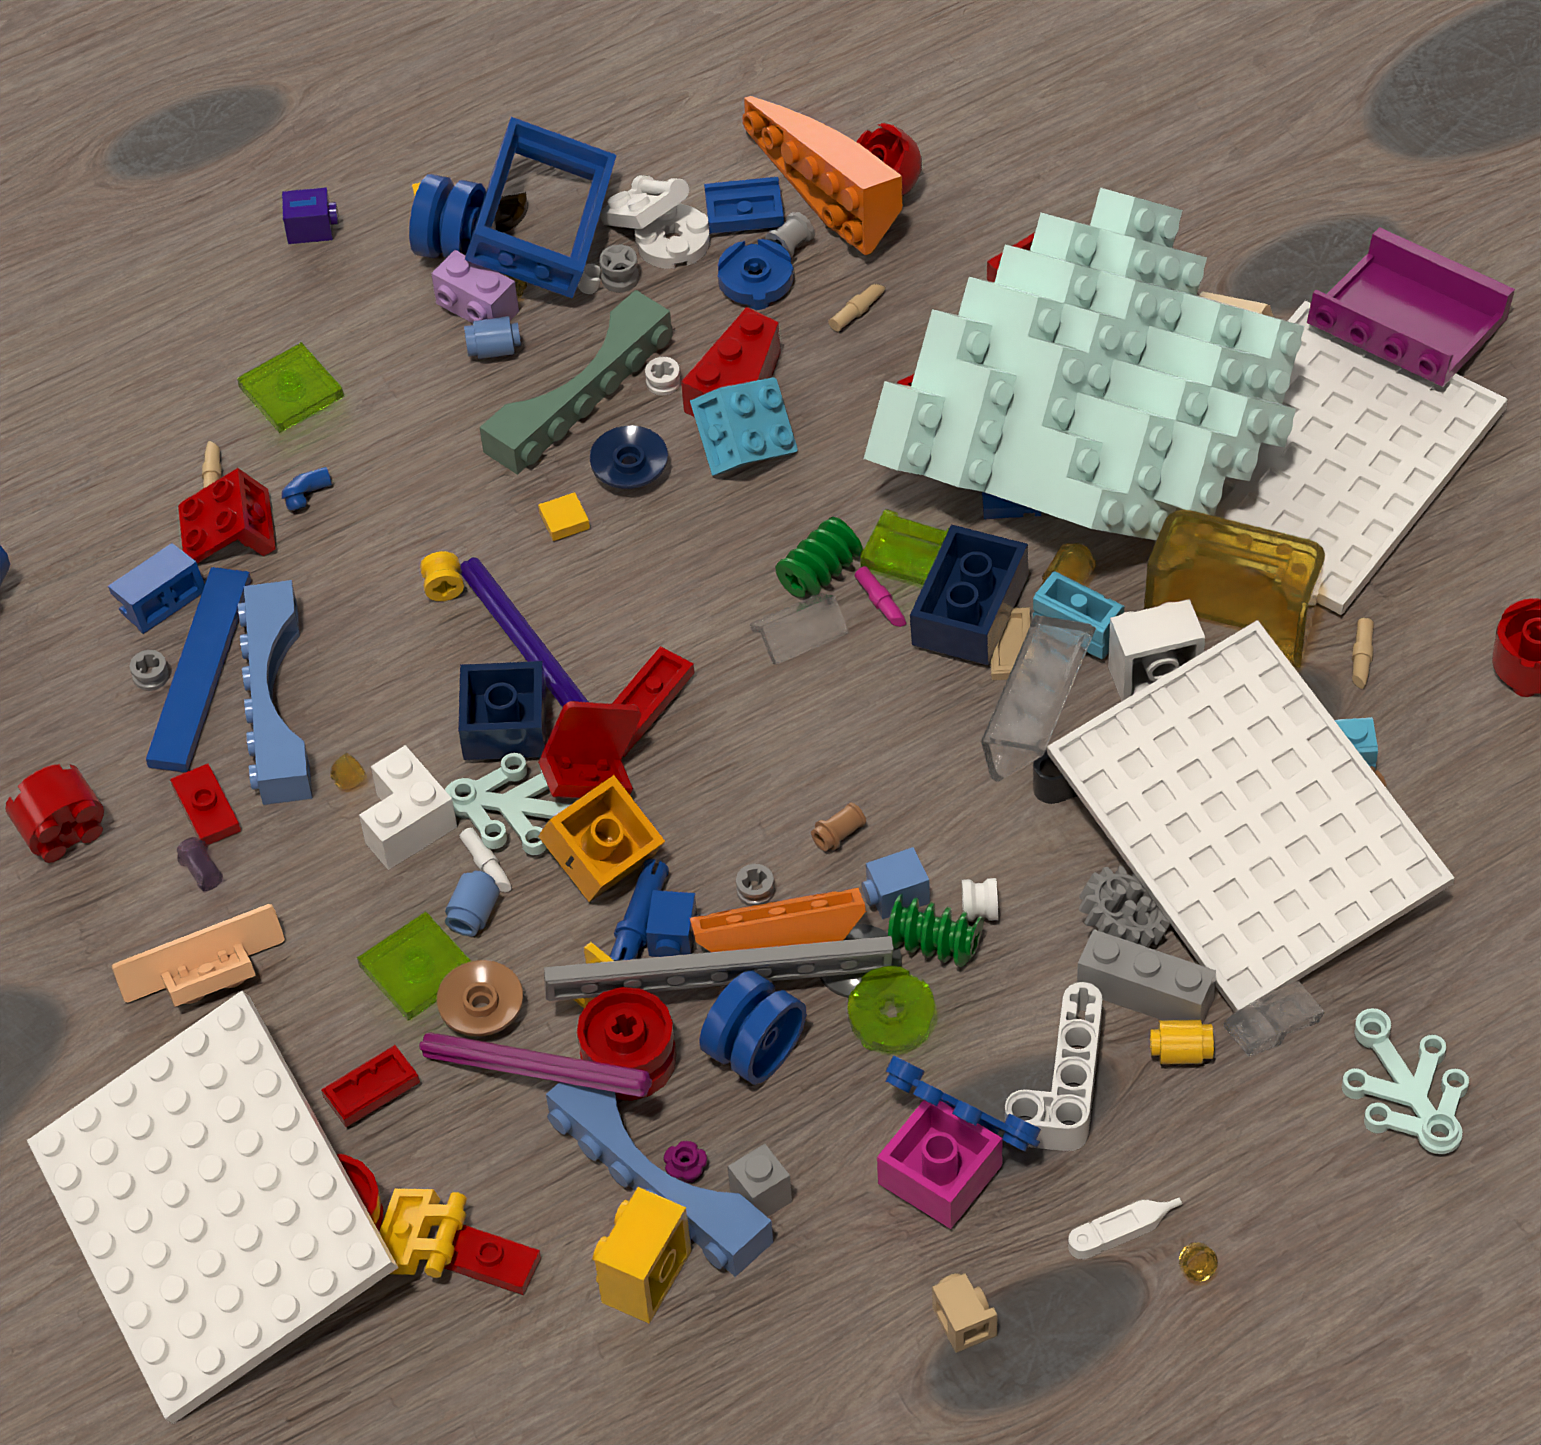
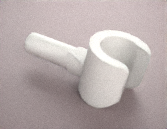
(590, 279)

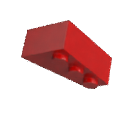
(740, 355)

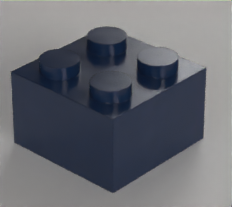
(502, 710)

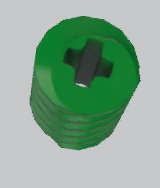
(819, 558)
(934, 932)

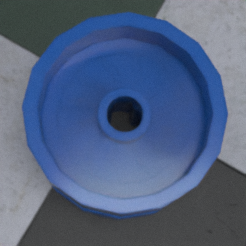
(444, 215)
(752, 1027)

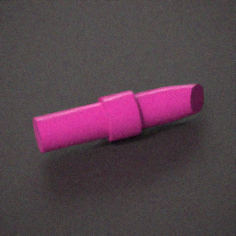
(880, 596)

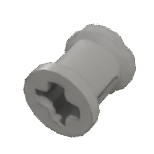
(793, 232)

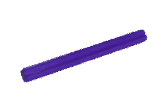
(519, 630)

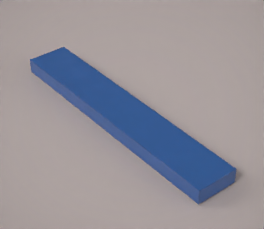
(198, 670)

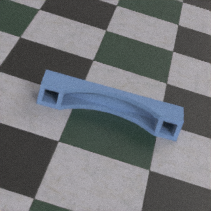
(280, 755)
(719, 1222)

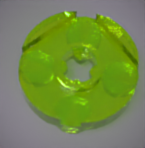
(884, 1032)

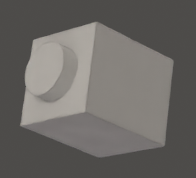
(761, 1180)

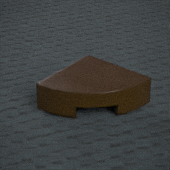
(510, 211)

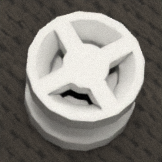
(980, 899)

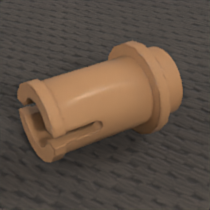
(830, 832)

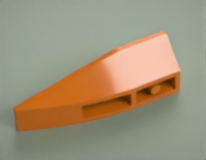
(832, 173)

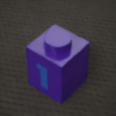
(308, 215)

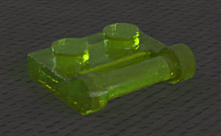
(899, 554)

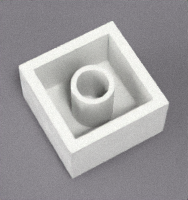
(1152, 644)

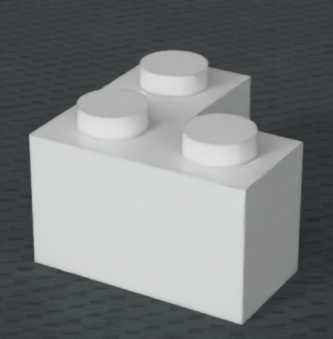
(411, 810)

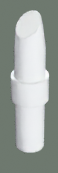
(485, 858)

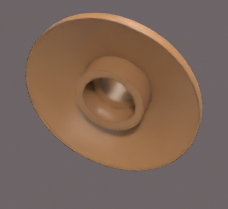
(479, 983)

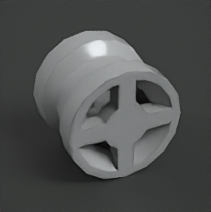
(619, 268)

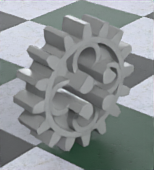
(1120, 894)

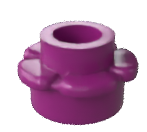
(685, 1171)

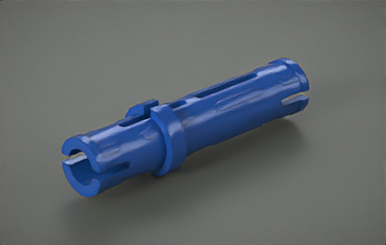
(631, 932)

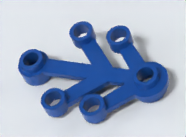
(1017, 1131)

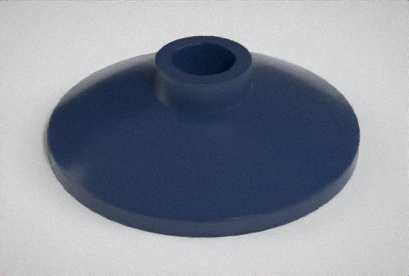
(628, 457)

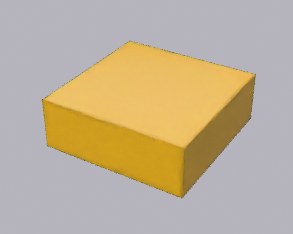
(564, 516)

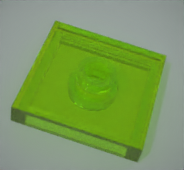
(290, 387)
(412, 964)

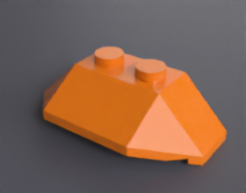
(781, 923)

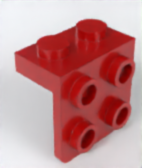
(588, 747)

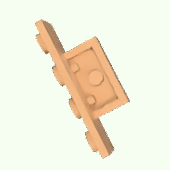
(201, 960)

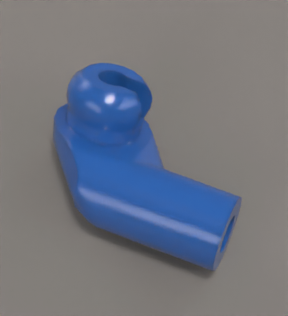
(304, 483)

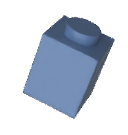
(895, 876)

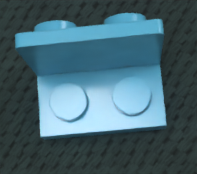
(743, 424)

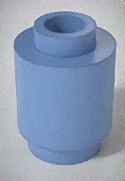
(492, 337)
(471, 903)

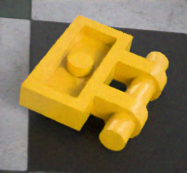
(408, 1226)

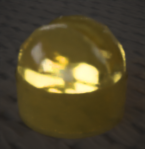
(347, 772)
(1201, 1266)

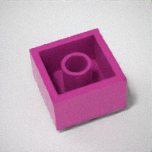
(939, 1162)

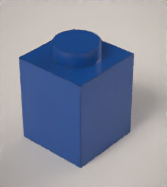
(669, 923)

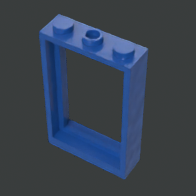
(525, 259)

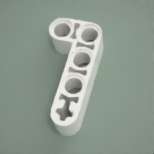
(1071, 1066)

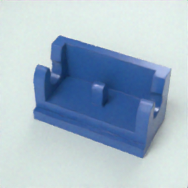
(158, 587)

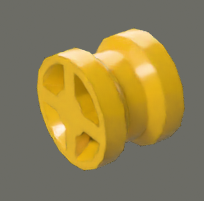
(441, 576)

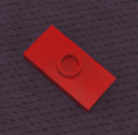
(205, 804)
(370, 1086)
(493, 1259)

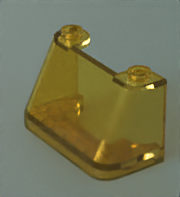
(1238, 576)

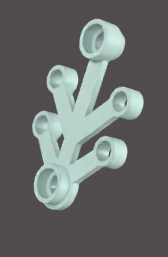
(512, 804)
(1407, 1088)

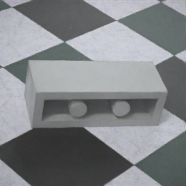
(1146, 979)

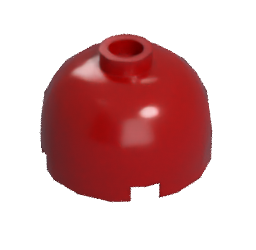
(896, 150)

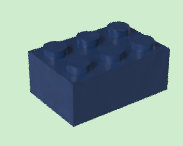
(969, 594)

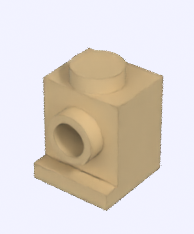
(963, 1312)

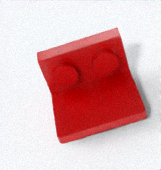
(225, 512)

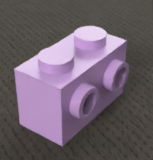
(473, 290)

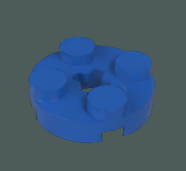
(755, 289)

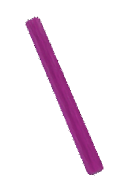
(536, 1064)

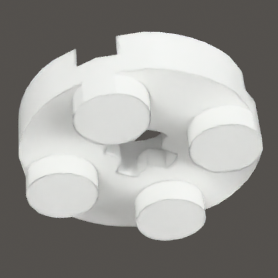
(688, 247)

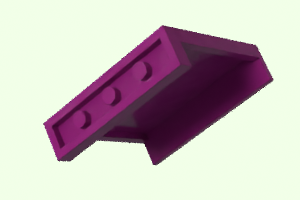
(1413, 308)

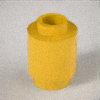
(1182, 1041)

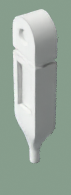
(1118, 1227)

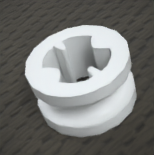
(668, 383)

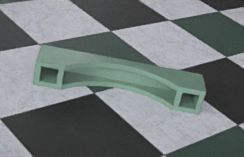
(528, 427)

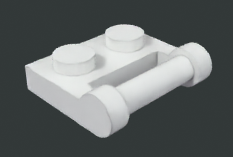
(639, 206)

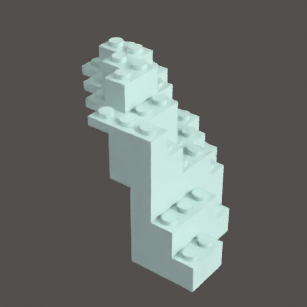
(1093, 378)

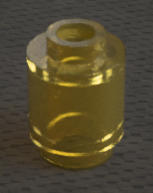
(1073, 562)

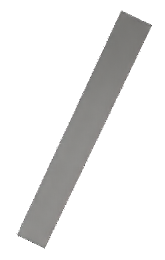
(718, 967)

